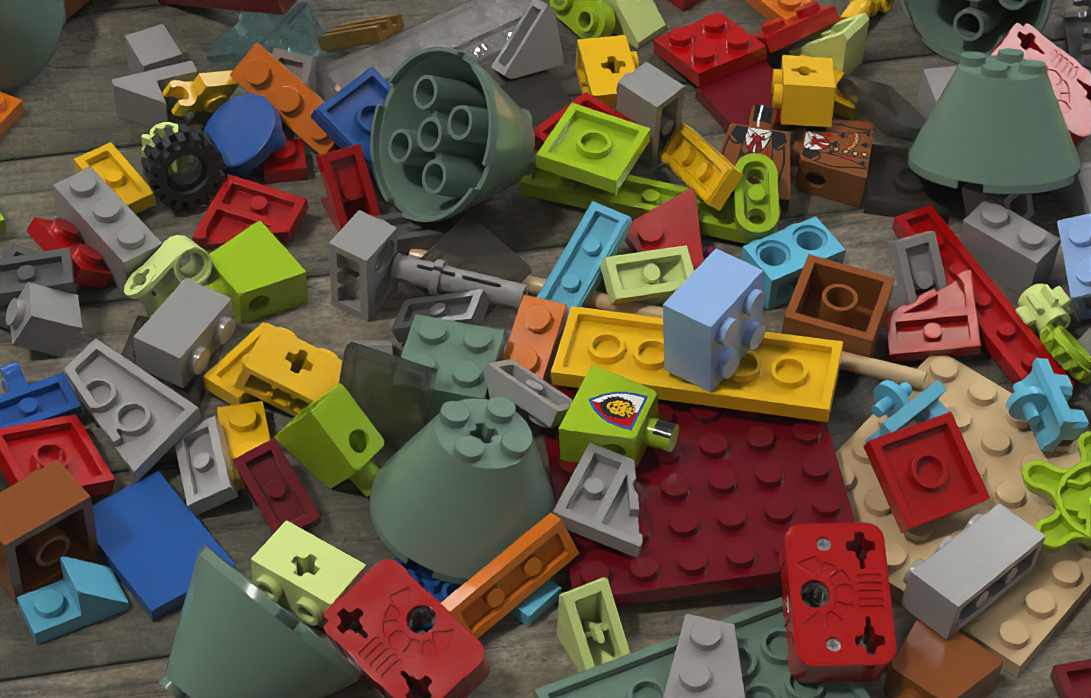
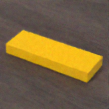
(700, 166)

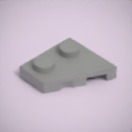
(603, 500)

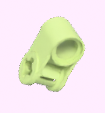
(163, 272)

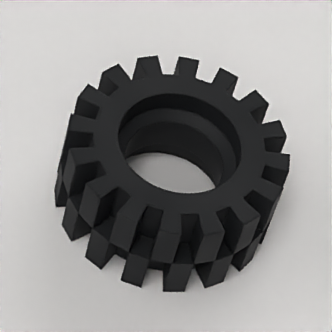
(176, 146)

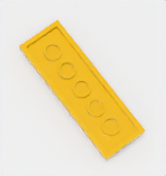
(779, 377)

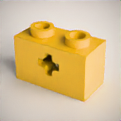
(602, 64)
(804, 90)
(269, 372)

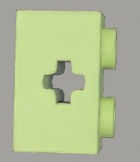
(304, 572)

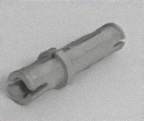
(440, 278)

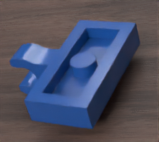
(36, 401)

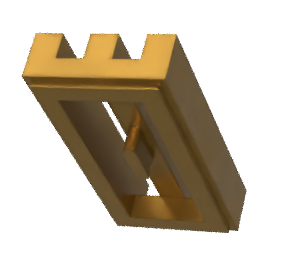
(361, 32)

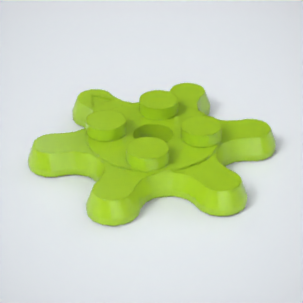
(1070, 494)

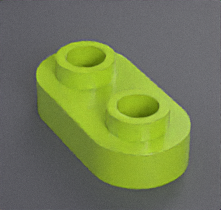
(577, 14)
(756, 199)

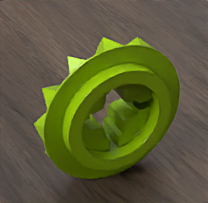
(1067, 352)

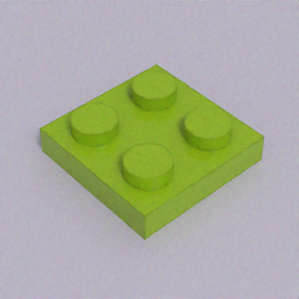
(593, 148)

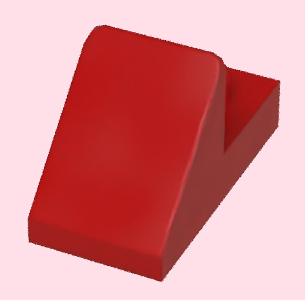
(346, 185)

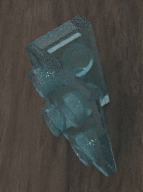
(292, 32)

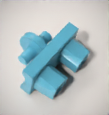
(894, 402)
(1043, 403)

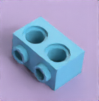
(784, 256)

